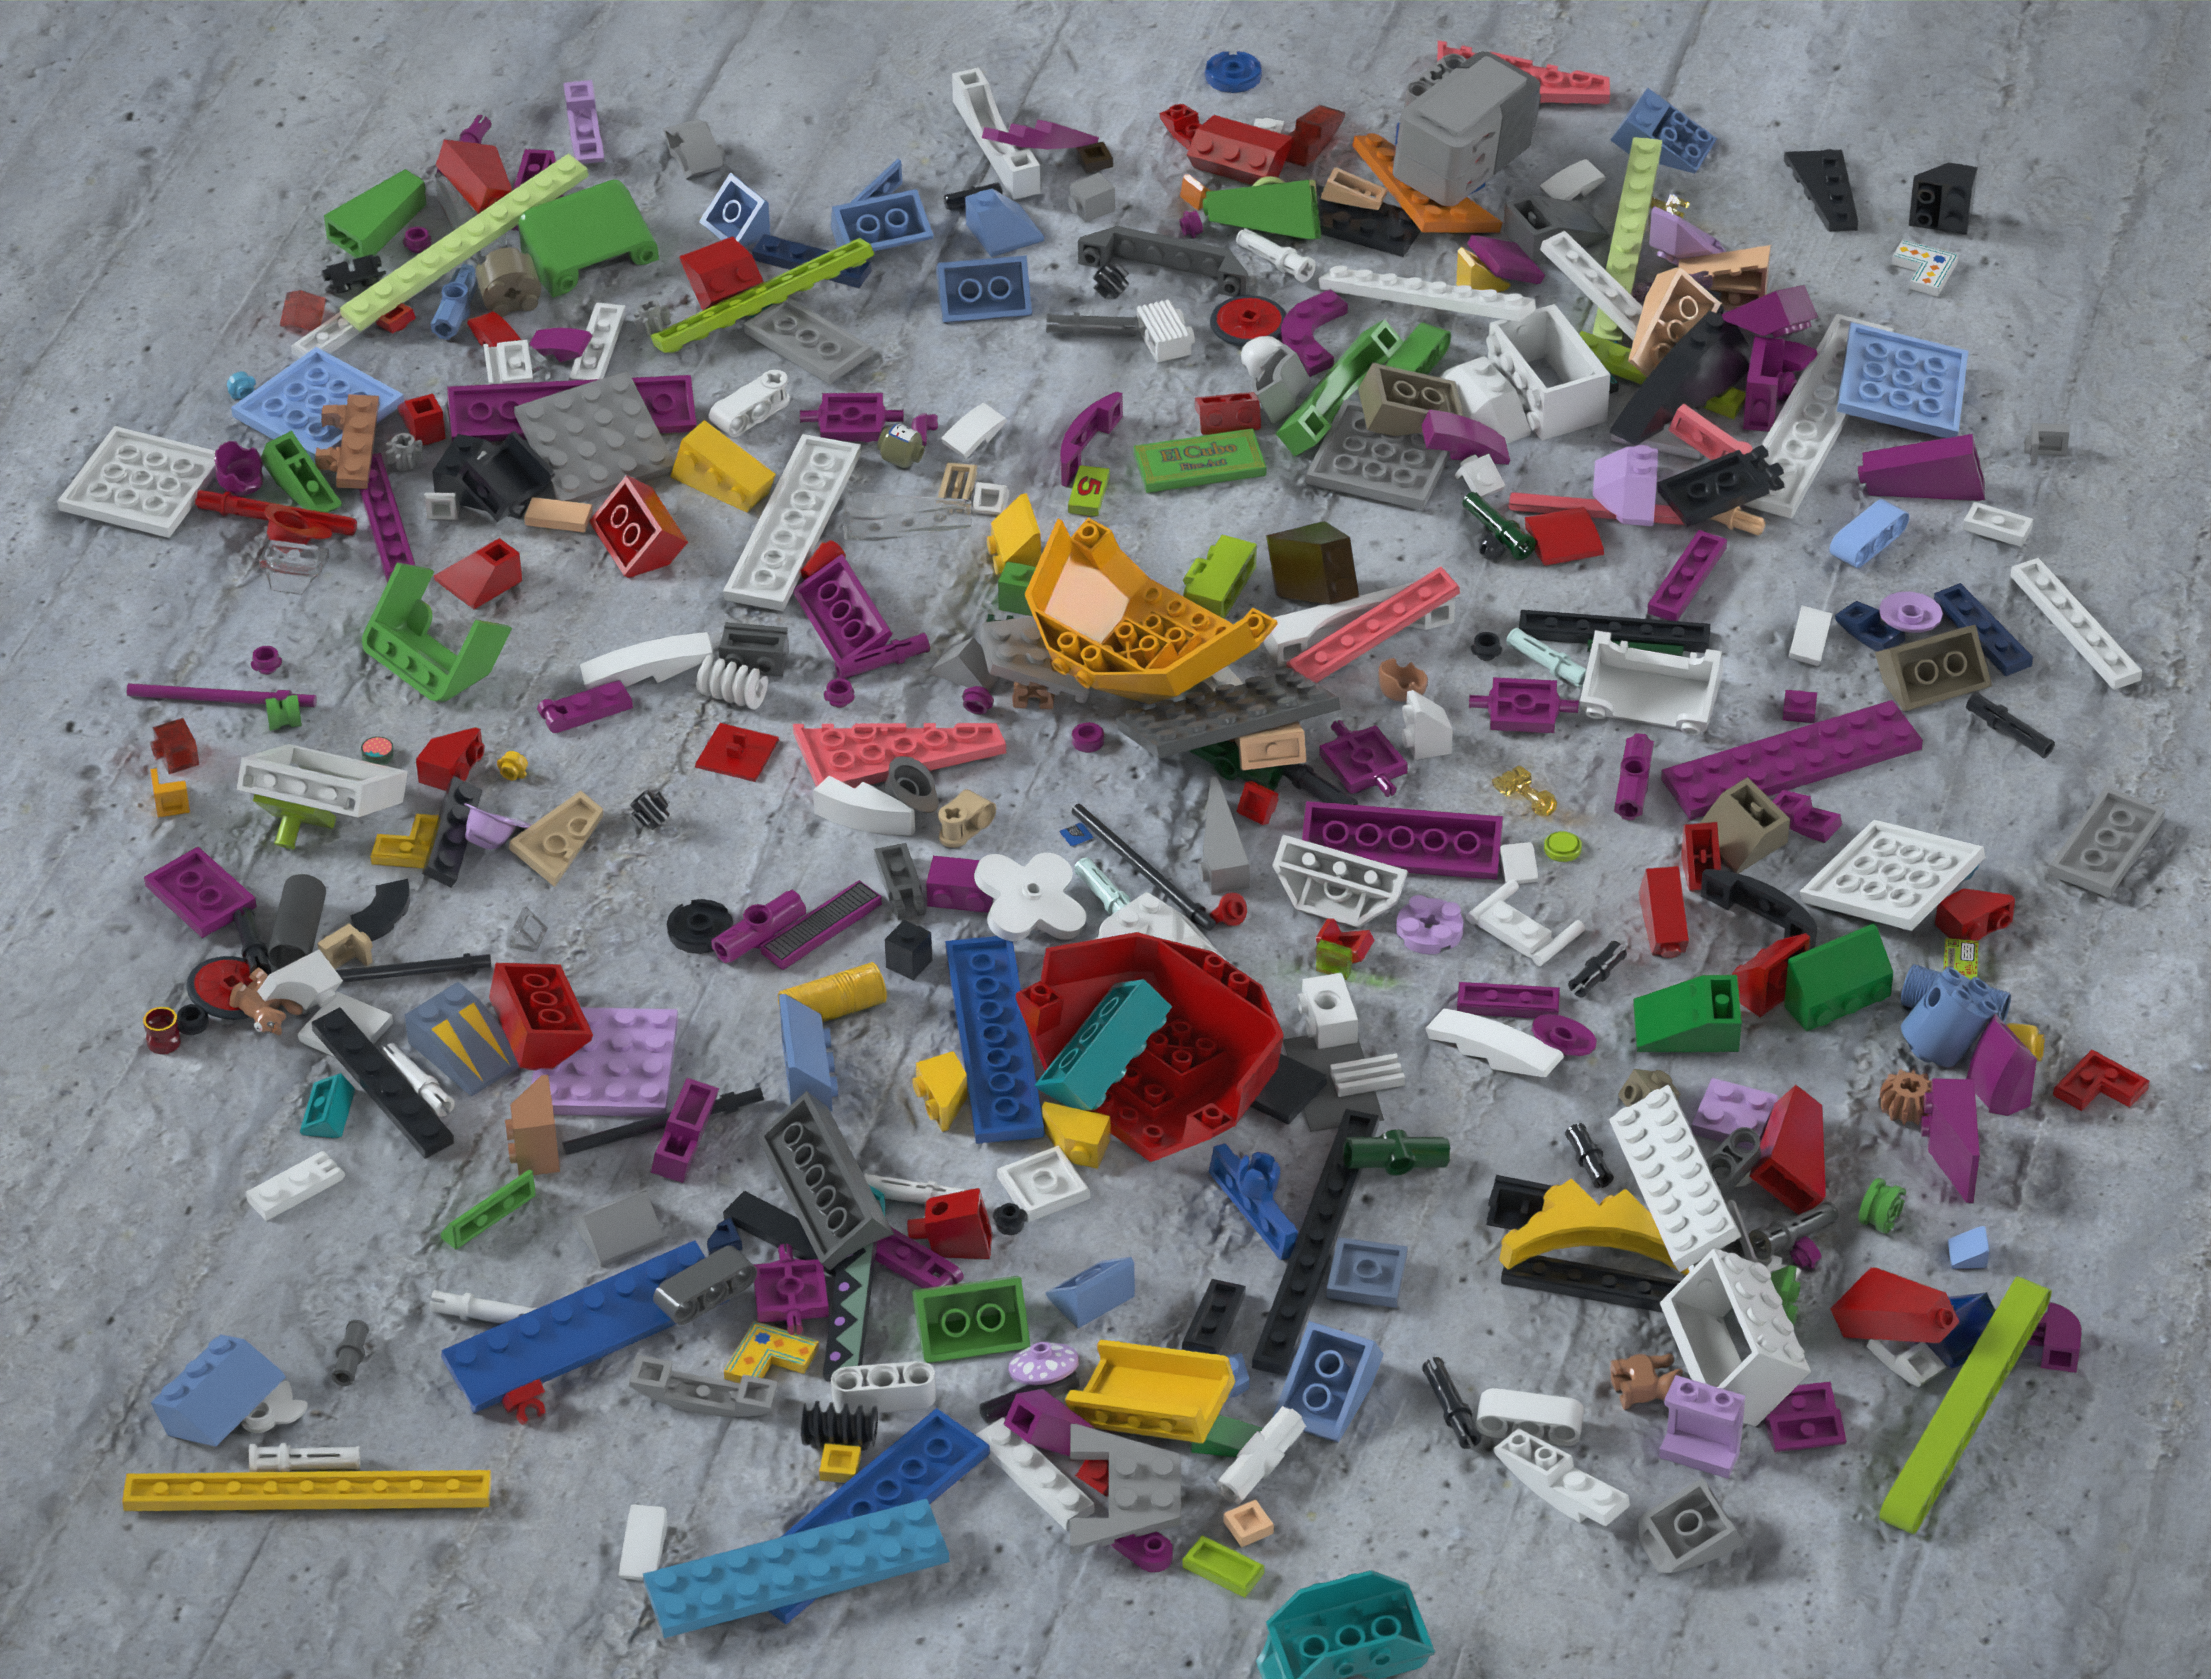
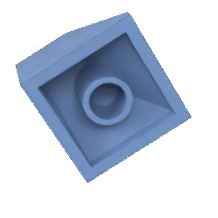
(999, 223)

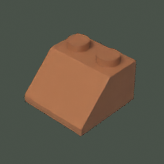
(533, 1130)

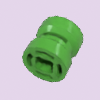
(283, 712)

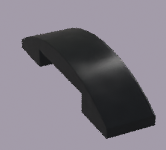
(1728, 888)

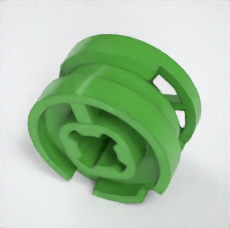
(1881, 1205)

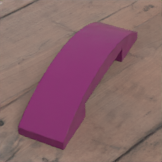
(1099, 416)

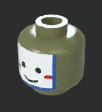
(901, 445)

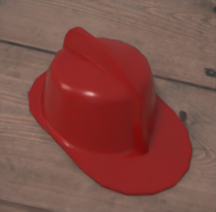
(293, 527)

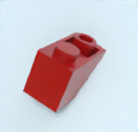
(423, 419)
(449, 757)
(1974, 914)

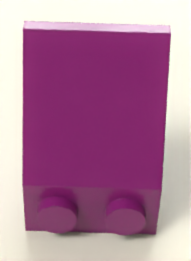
(1953, 1132)

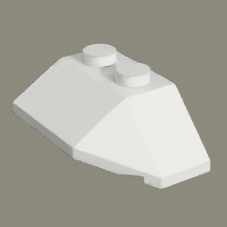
(1489, 398)
(1336, 882)

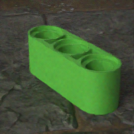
(1421, 349)

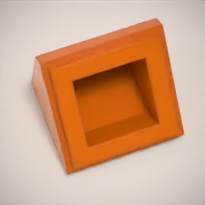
(1193, 192)

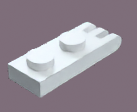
(294, 1185)

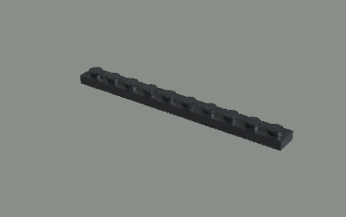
(1312, 1250)

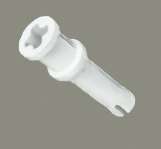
(1285, 258)
(287, 1458)

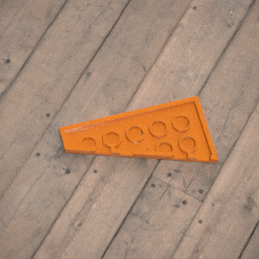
(1425, 212)

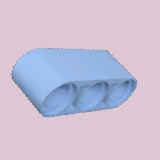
(1869, 533)

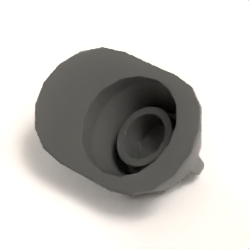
(911, 784)

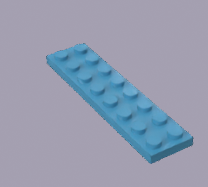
(795, 1568)

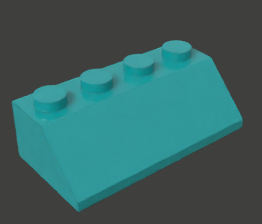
(1105, 1045)

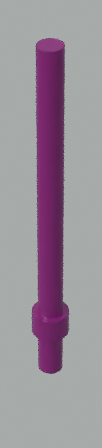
(217, 695)

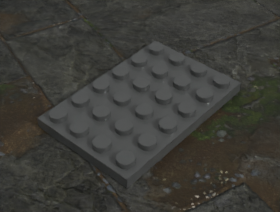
(1227, 713)

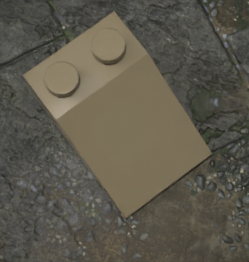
(1399, 399)

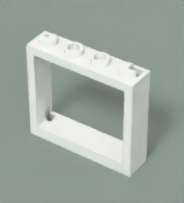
(322, 780)

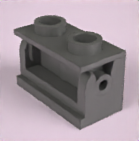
(755, 647)

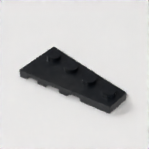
(1827, 185)

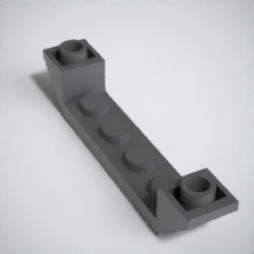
(1165, 251)

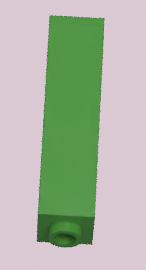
(1272, 208)
(376, 215)

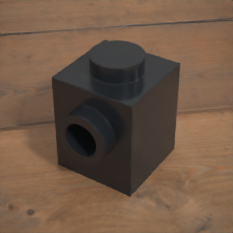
(908, 949)

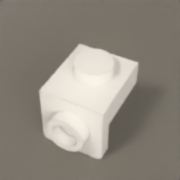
(1481, 475)

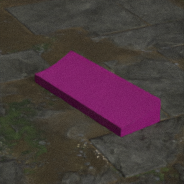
(1409, 838)

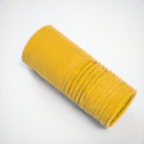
(862, 987)

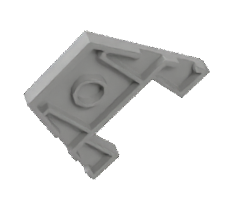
(1019, 654)
(1141, 1488)

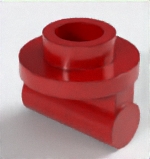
(1231, 910)

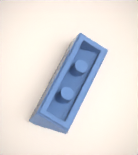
(884, 184)

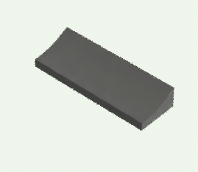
(823, 1181)

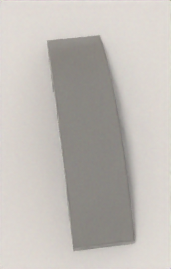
(702, 1394)

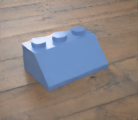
(882, 221)
(984, 289)
(805, 1052)
(216, 1391)

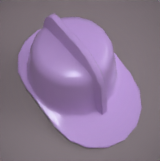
(490, 829)

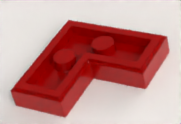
(2096, 1075)

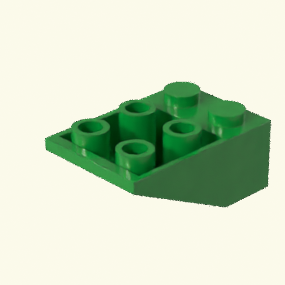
(1690, 1016)

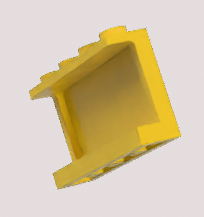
(1154, 1391)

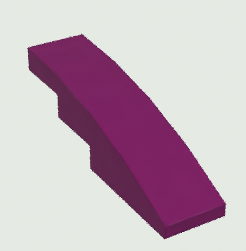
(1044, 136)

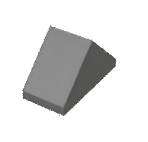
(965, 666)

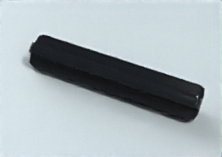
(999, 1407)

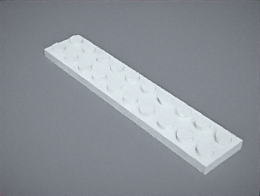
(1808, 422)

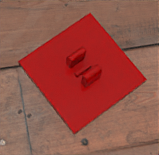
(737, 752)

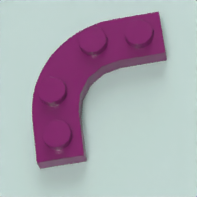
(1301, 323)

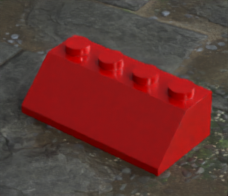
(538, 1013)

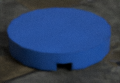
(1233, 72)

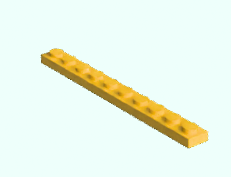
(307, 1490)

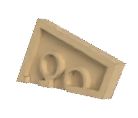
(558, 837)

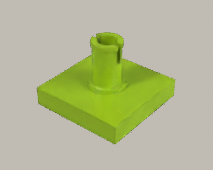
(292, 816)

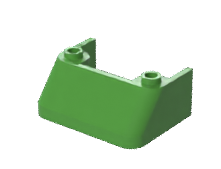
(401, 643)

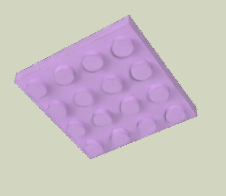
(621, 1069)

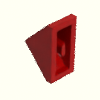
(1699, 851)

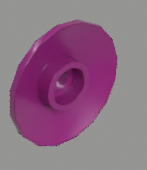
(1564, 1034)

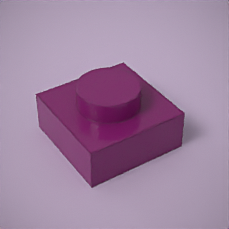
(1799, 706)

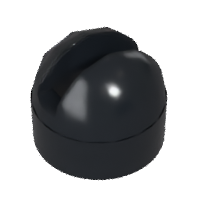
(1491, 547)

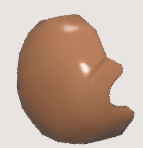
(1398, 680)

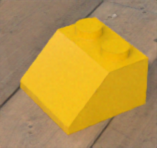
(1015, 536)

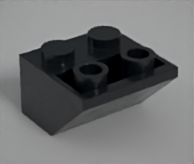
(1944, 198)

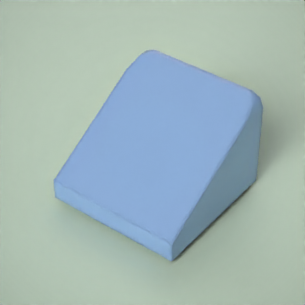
(1969, 1249)

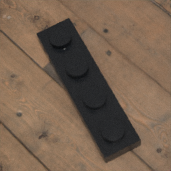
(449, 836)

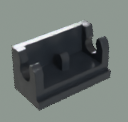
(1514, 1202)

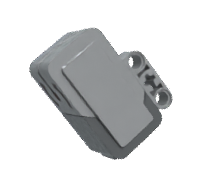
(1464, 124)

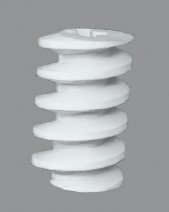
(731, 684)

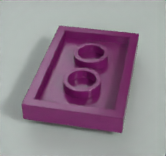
(199, 891)

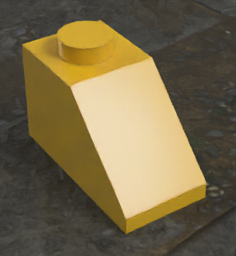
(1077, 1132)

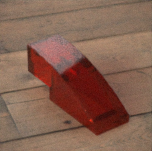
(1313, 134)

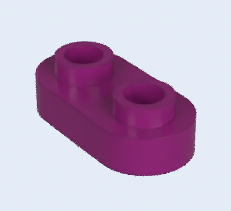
(1139, 1551)

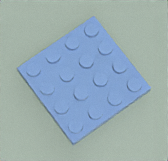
(1902, 381)
(297, 395)

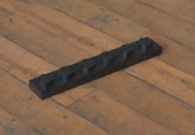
(382, 1083)

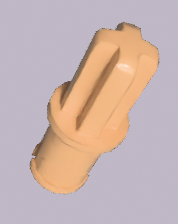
(1741, 520)

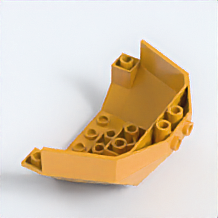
(1123, 628)

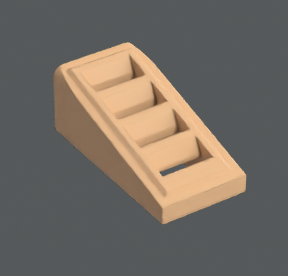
(1353, 190)

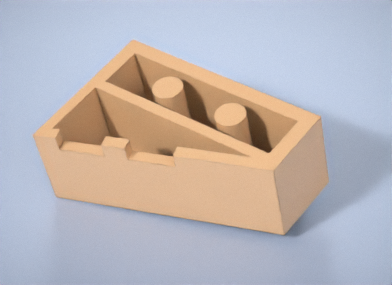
(1735, 274)

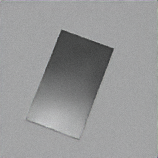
(1326, 1108)

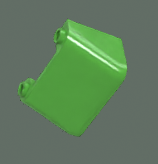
(582, 232)

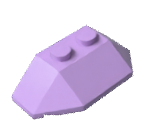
(1678, 238)
(1627, 484)

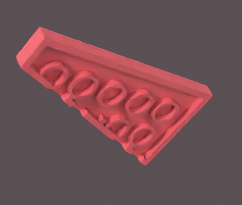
(1555, 85)
(868, 748)

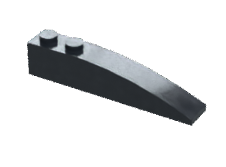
(1692, 372)

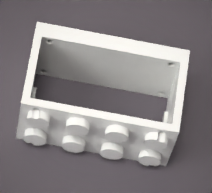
(1549, 335)
(1697, 1323)

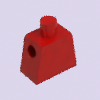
(955, 1225)

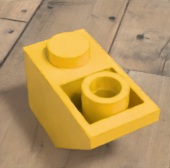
(942, 1086)

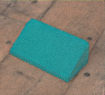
(328, 1107)

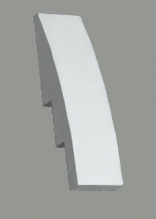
(657, 657)
(1501, 1045)

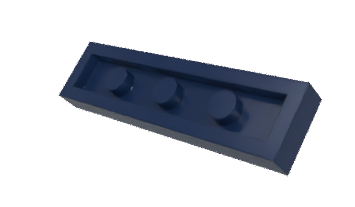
(791, 254)
(1995, 640)

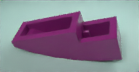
(1463, 437)
(684, 1130)

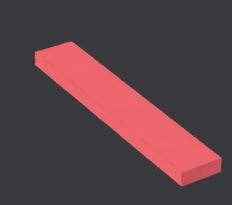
(1375, 626)

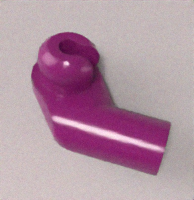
(923, 423)

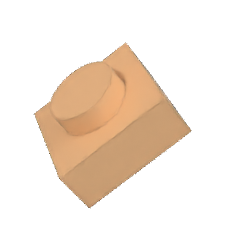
(1248, 1523)

